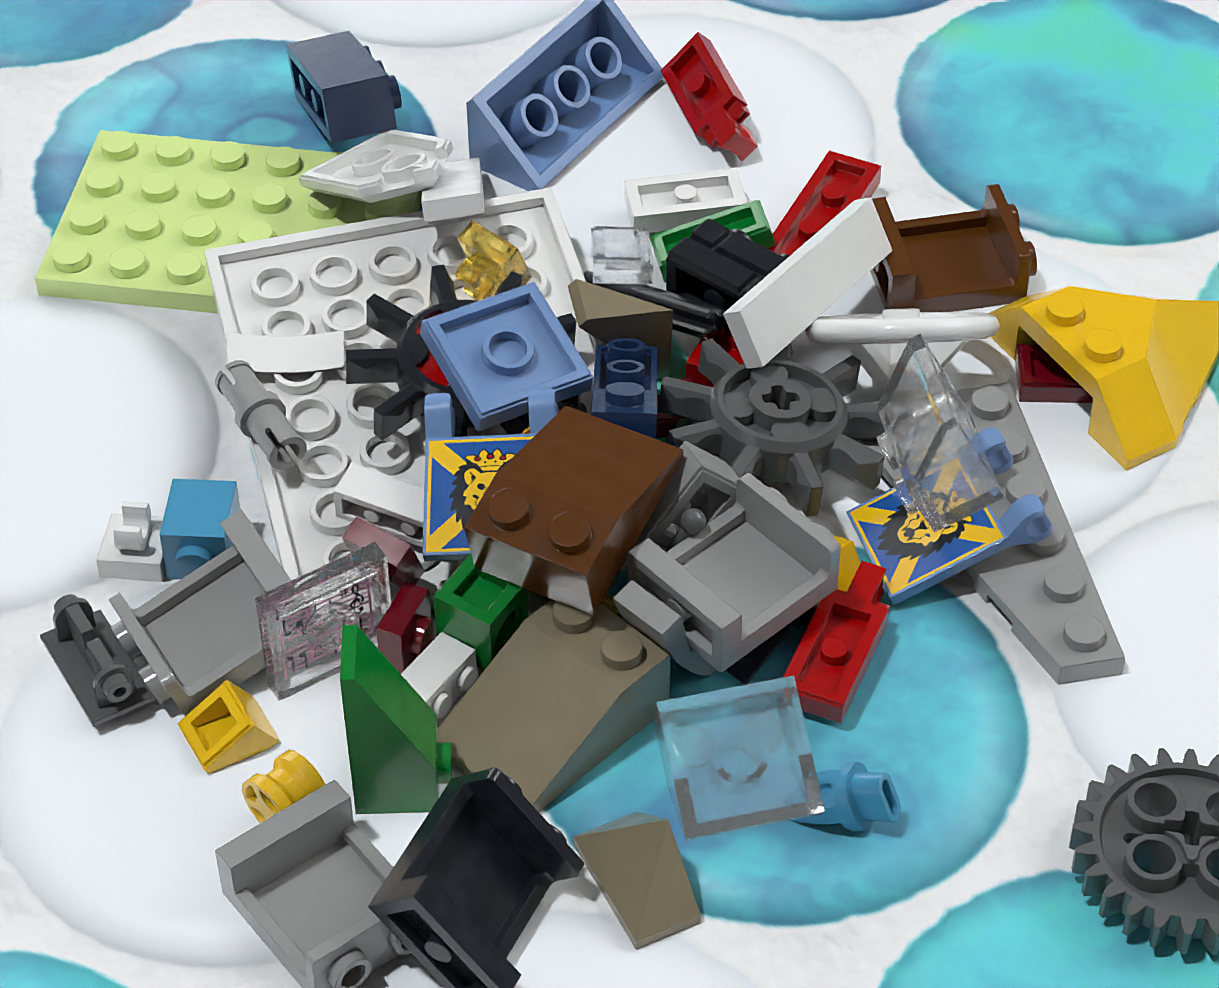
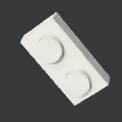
(681, 198)

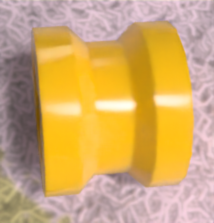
(284, 785)

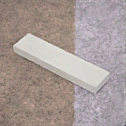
(455, 194)
(807, 283)

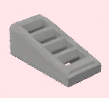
(712, 498)

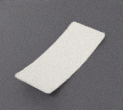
(287, 353)

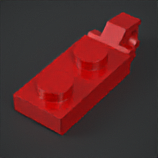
(710, 97)
(840, 644)

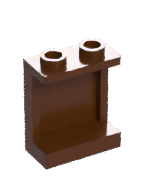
(955, 258)

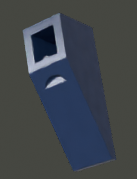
(626, 385)

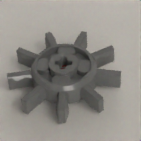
(778, 421)

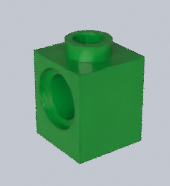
(480, 610)

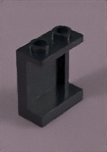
(473, 880)

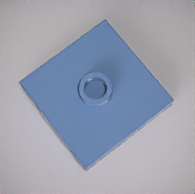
(502, 351)

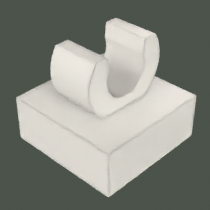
(132, 545)

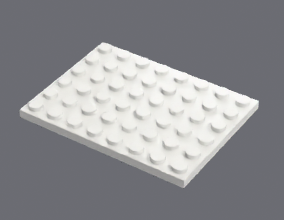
(321, 286)

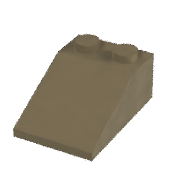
(558, 700)

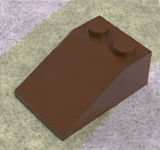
(570, 508)

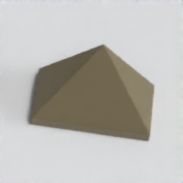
(615, 315)
(640, 876)

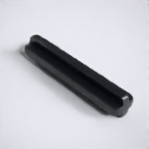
(689, 315)

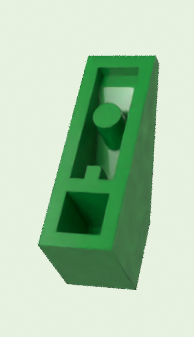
(388, 733)

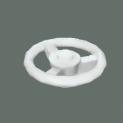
(882, 337)

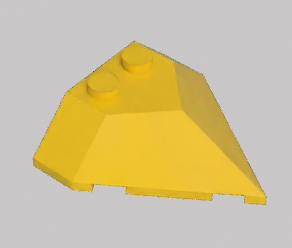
(1129, 352)

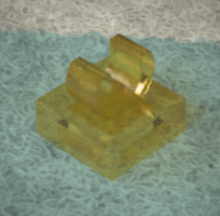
(487, 261)

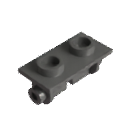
(94, 661)

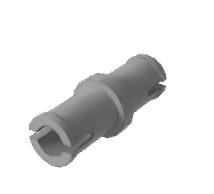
(260, 415)

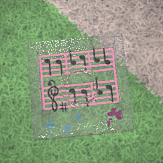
(306, 615)

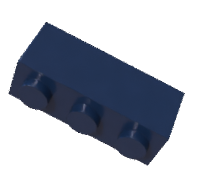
(343, 86)

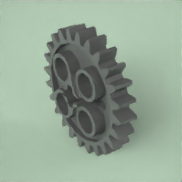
(1154, 847)

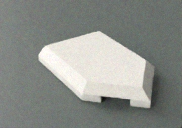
(382, 167)

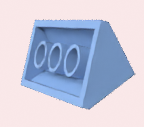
(560, 95)

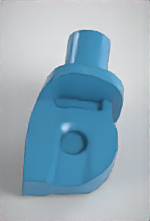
(856, 798)

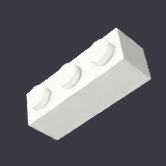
(381, 501)
(442, 672)

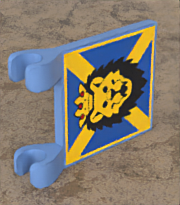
(463, 468)
(922, 558)

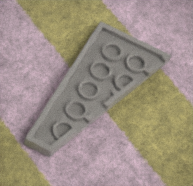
(1042, 583)

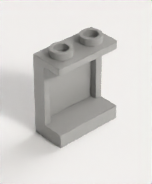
(741, 573)
(205, 622)
(308, 890)

